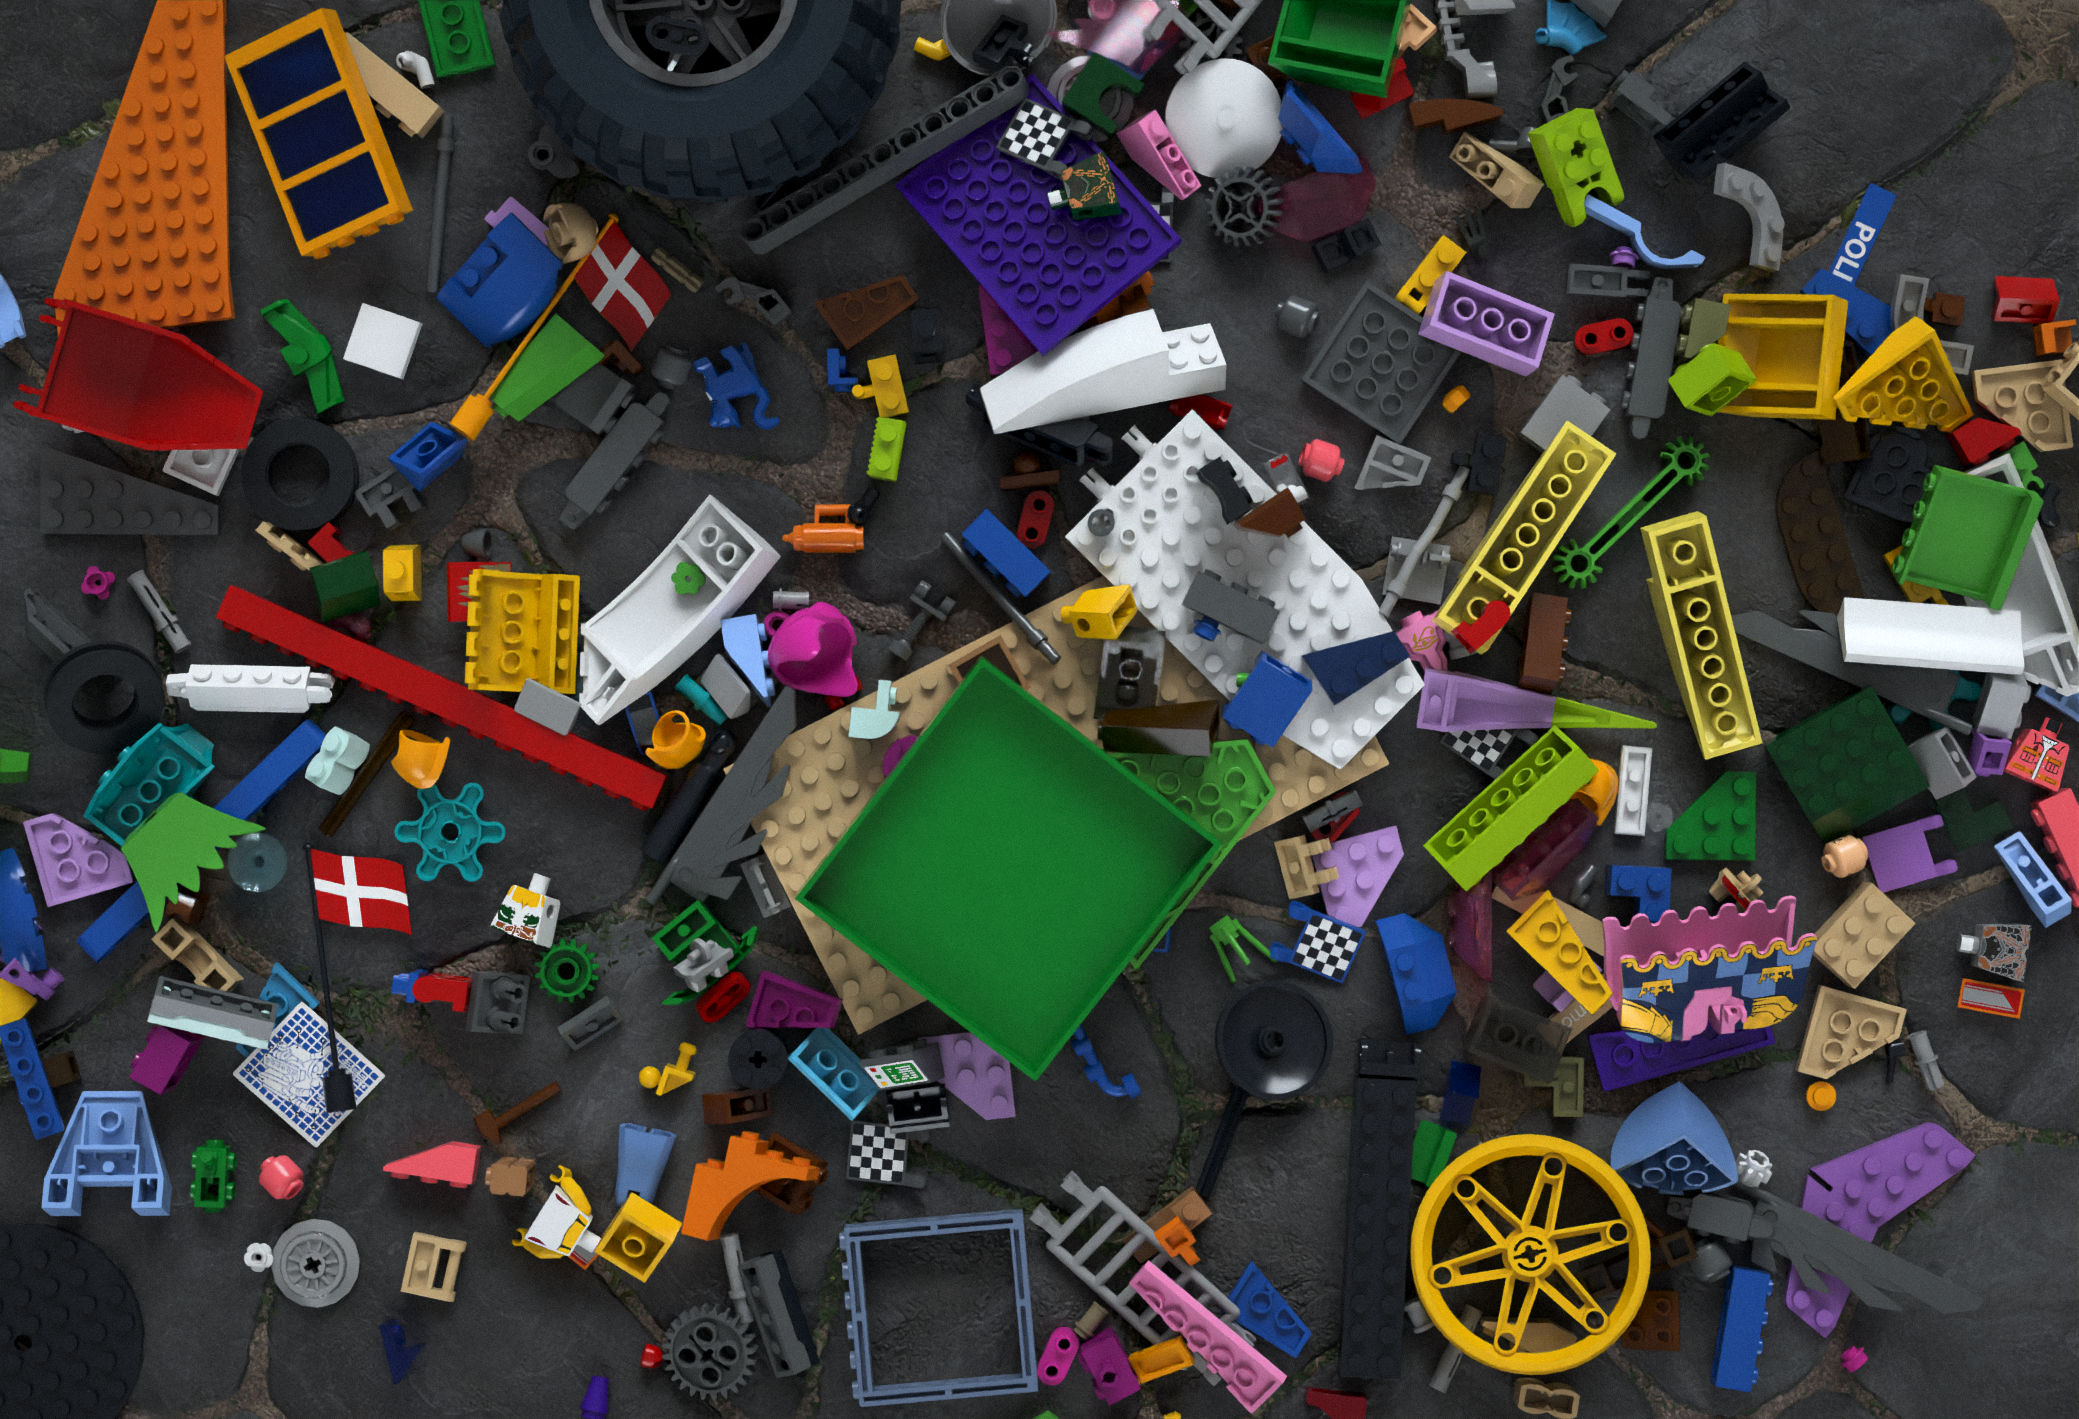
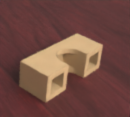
(187, 946)

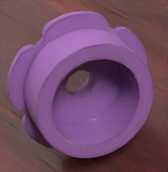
(1623, 257)

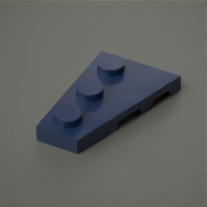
(1355, 664)

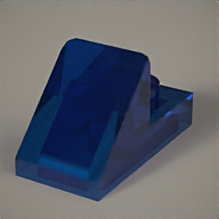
(1460, 1092)
(399, 1357)

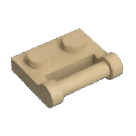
(423, 1266)

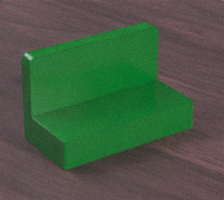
(1431, 1151)

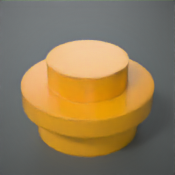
(1821, 1096)

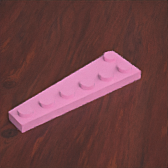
(1245, 1370)

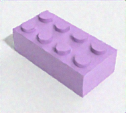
(1486, 324)

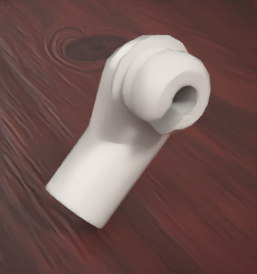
(418, 65)

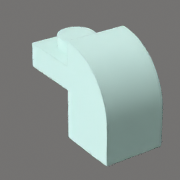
(879, 722)

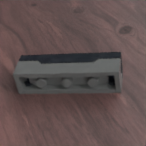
(778, 1313)

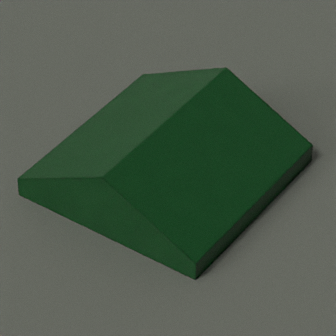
(345, 586)

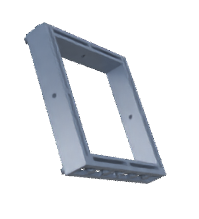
(859, 1326)

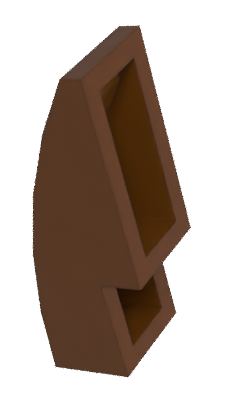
(1451, 114)

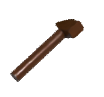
(491, 1126)

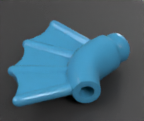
(1568, 28)

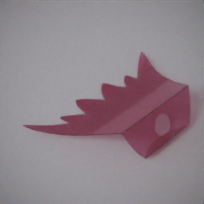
(1118, 32)

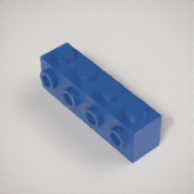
(1740, 1328)

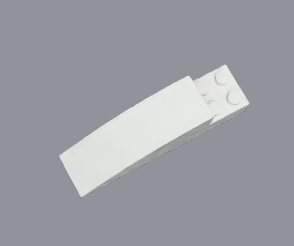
(1106, 371)

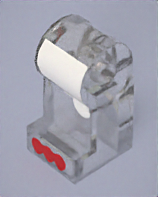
(1283, 475)

